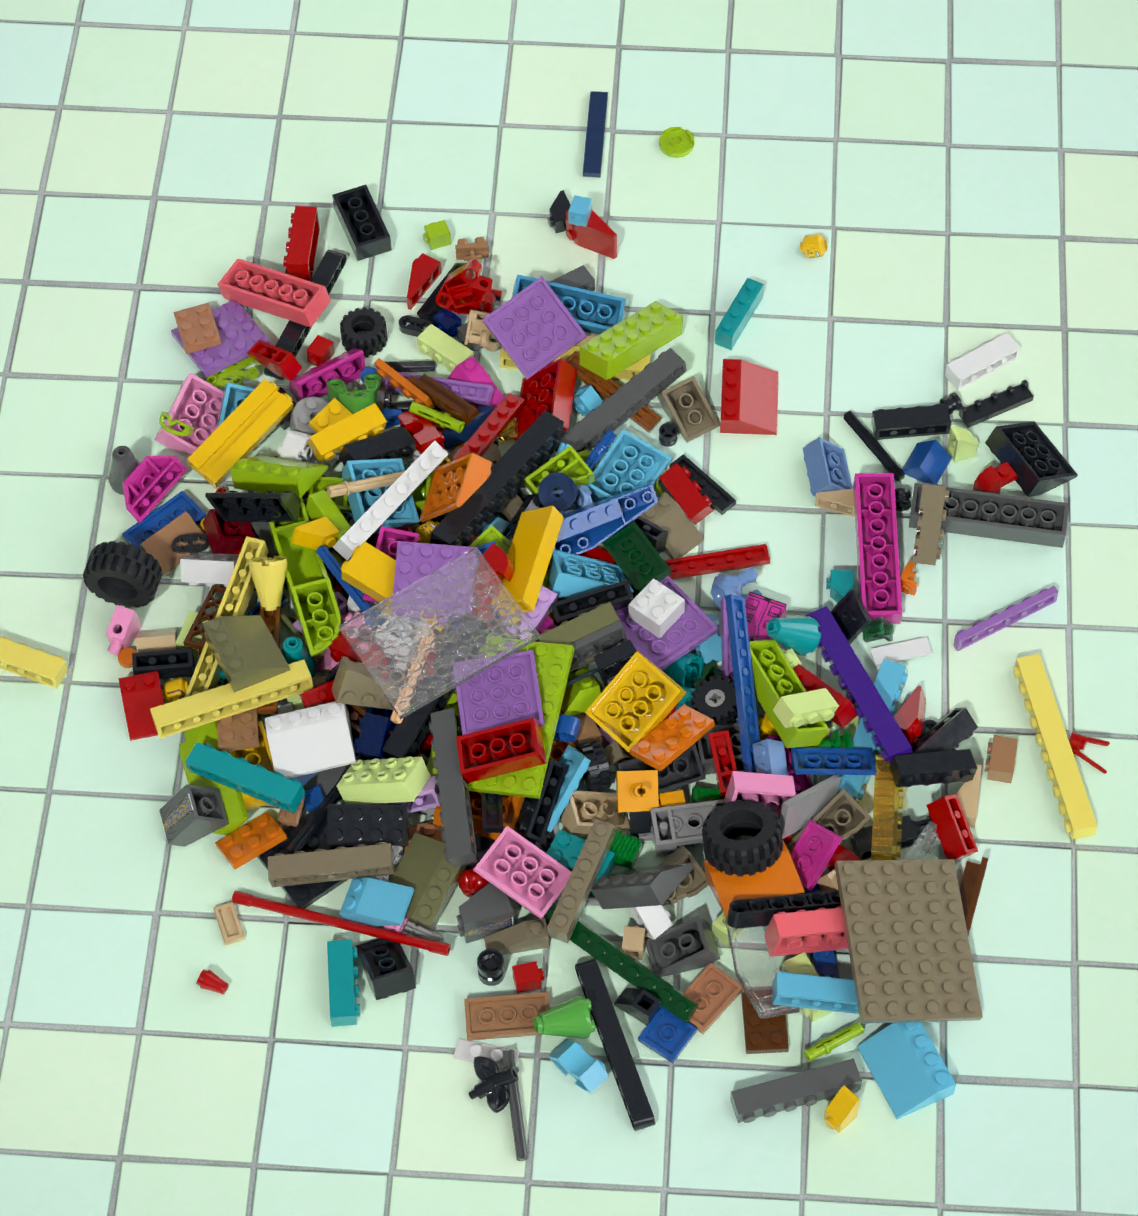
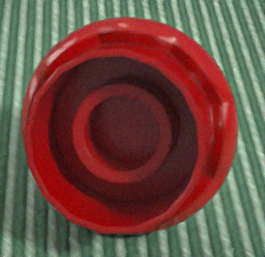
(471, 882)

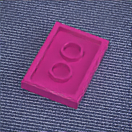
(813, 853)

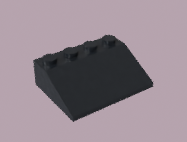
(1031, 456)
(256, 506)

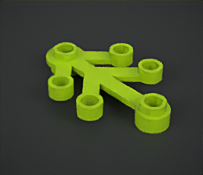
(235, 371)

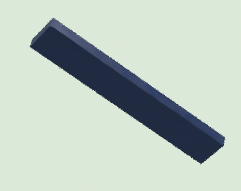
(595, 134)

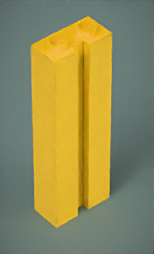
(240, 432)
(531, 554)
(370, 572)

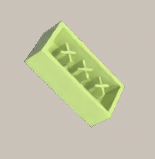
(384, 780)

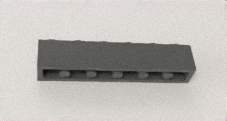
(794, 1091)

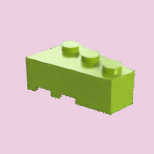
(566, 462)

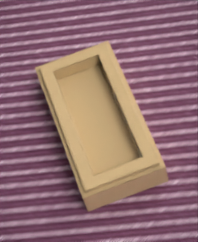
(229, 923)

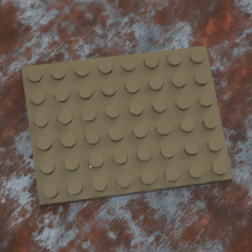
(907, 941)

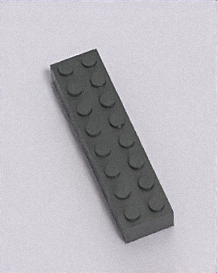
(1000, 516)

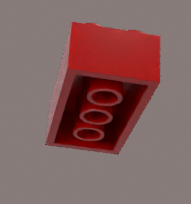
(501, 750)

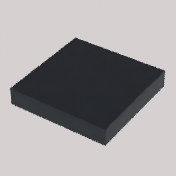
(851, 615)

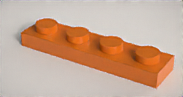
(398, 381)

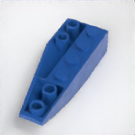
(596, 522)

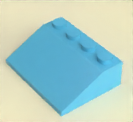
(626, 467)
(363, 500)
(578, 574)
(907, 1067)

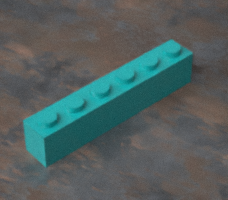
(245, 777)

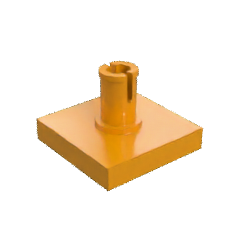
(637, 790)

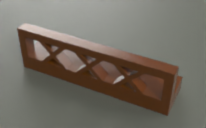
(445, 399)
(209, 602)
(970, 888)

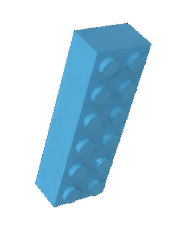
(590, 309)

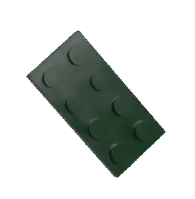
(636, 556)

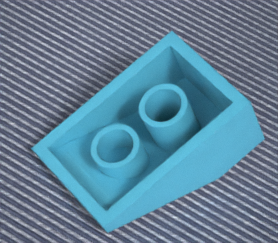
(232, 398)
(376, 902)

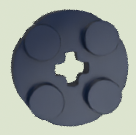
(563, 483)

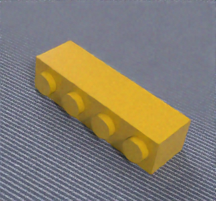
(349, 430)

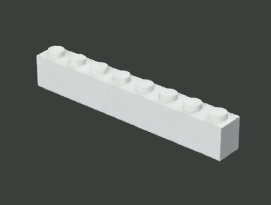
(391, 500)

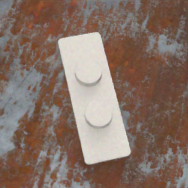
(901, 650)
(467, 1050)

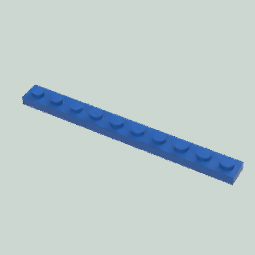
(743, 679)

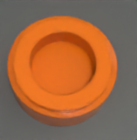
(125, 657)

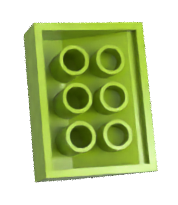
(275, 474)

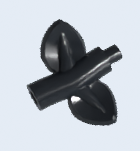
(492, 1083)

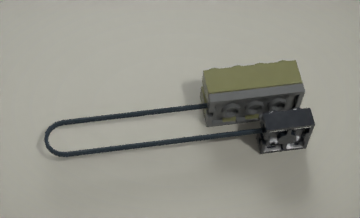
(596, 638)

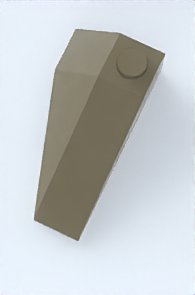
(841, 816)
(692, 883)

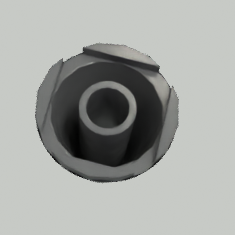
(122, 464)

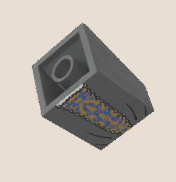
(193, 814)
(484, 914)

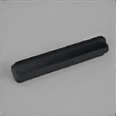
(412, 366)

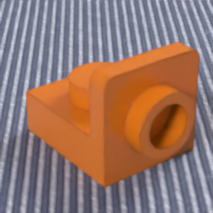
(907, 578)

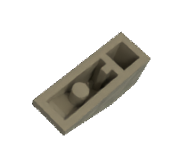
(520, 937)

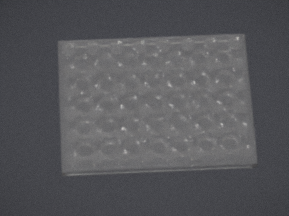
(438, 632)

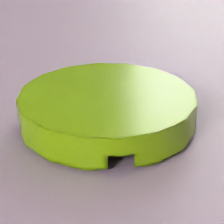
(676, 142)

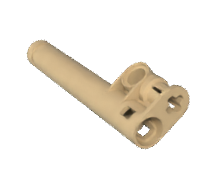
(479, 334)

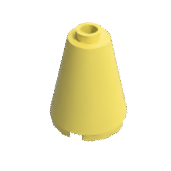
(269, 579)

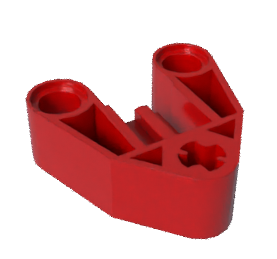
(459, 297)

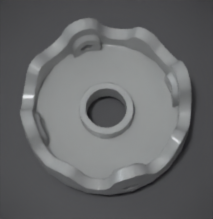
(303, 410)

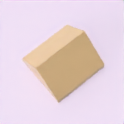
(156, 640)

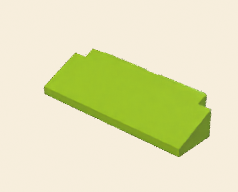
(231, 798)

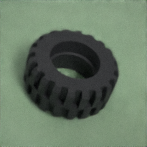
(122, 574)
(747, 855)

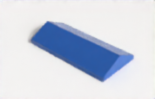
(832, 761)

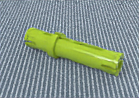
(445, 420)
(825, 1046)

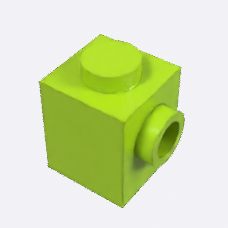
(437, 235)

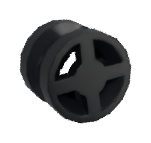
(953, 402)
(668, 429)
(902, 498)

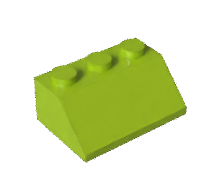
(581, 694)

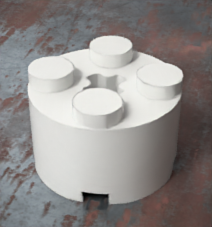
(296, 447)

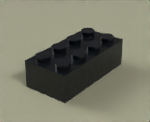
(361, 222)
(680, 772)

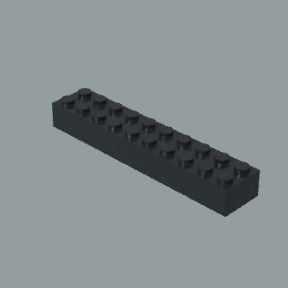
(505, 480)

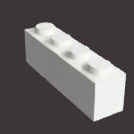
(982, 361)

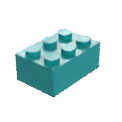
(567, 849)

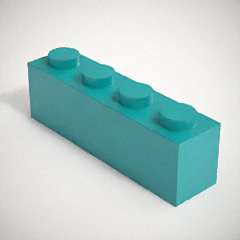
(739, 314)
(342, 983)

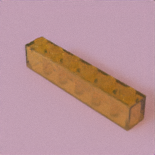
(885, 814)

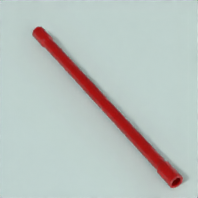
(430, 945)

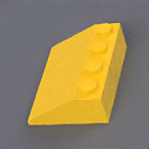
(635, 701)

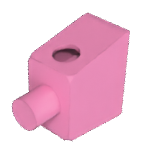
(122, 629)

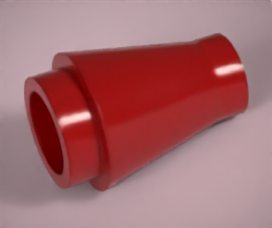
(210, 981)

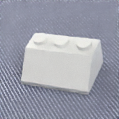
(207, 568)

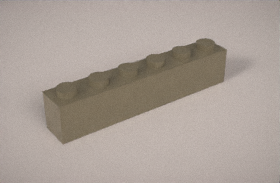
(331, 865)
(581, 881)

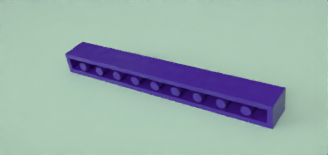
(859, 688)

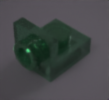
(878, 629)

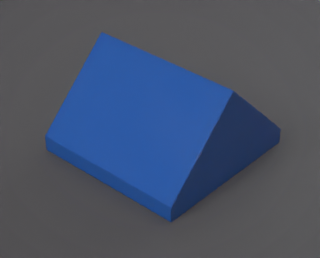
(927, 462)

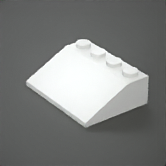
(310, 740)

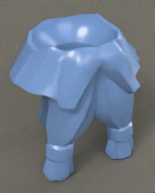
(732, 584)

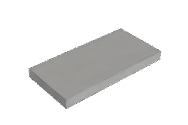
(806, 805)

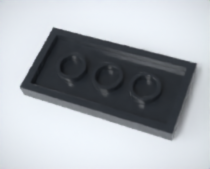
(367, 824)

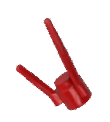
(1079, 742)

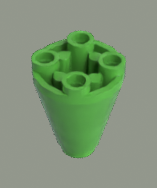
(566, 1019)

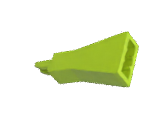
(321, 505)

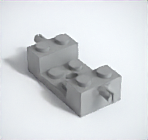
(671, 825)

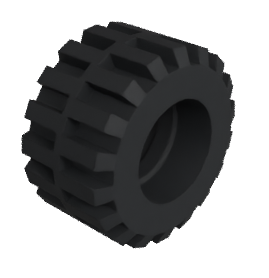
(364, 320)

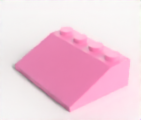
(196, 406)
(523, 872)

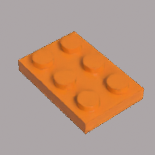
(251, 840)

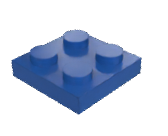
(667, 1035)

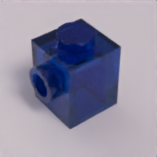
(447, 322)

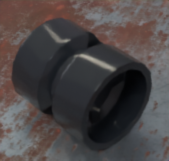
(491, 967)

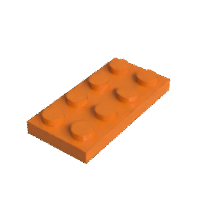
(672, 737)

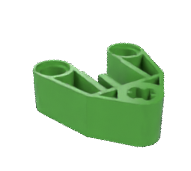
(356, 399)

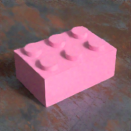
(760, 787)

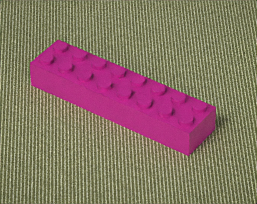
(877, 545)

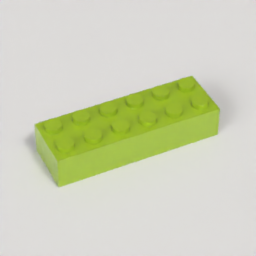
(631, 340)
(774, 679)

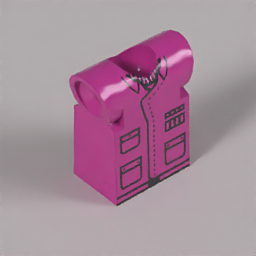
(759, 612)

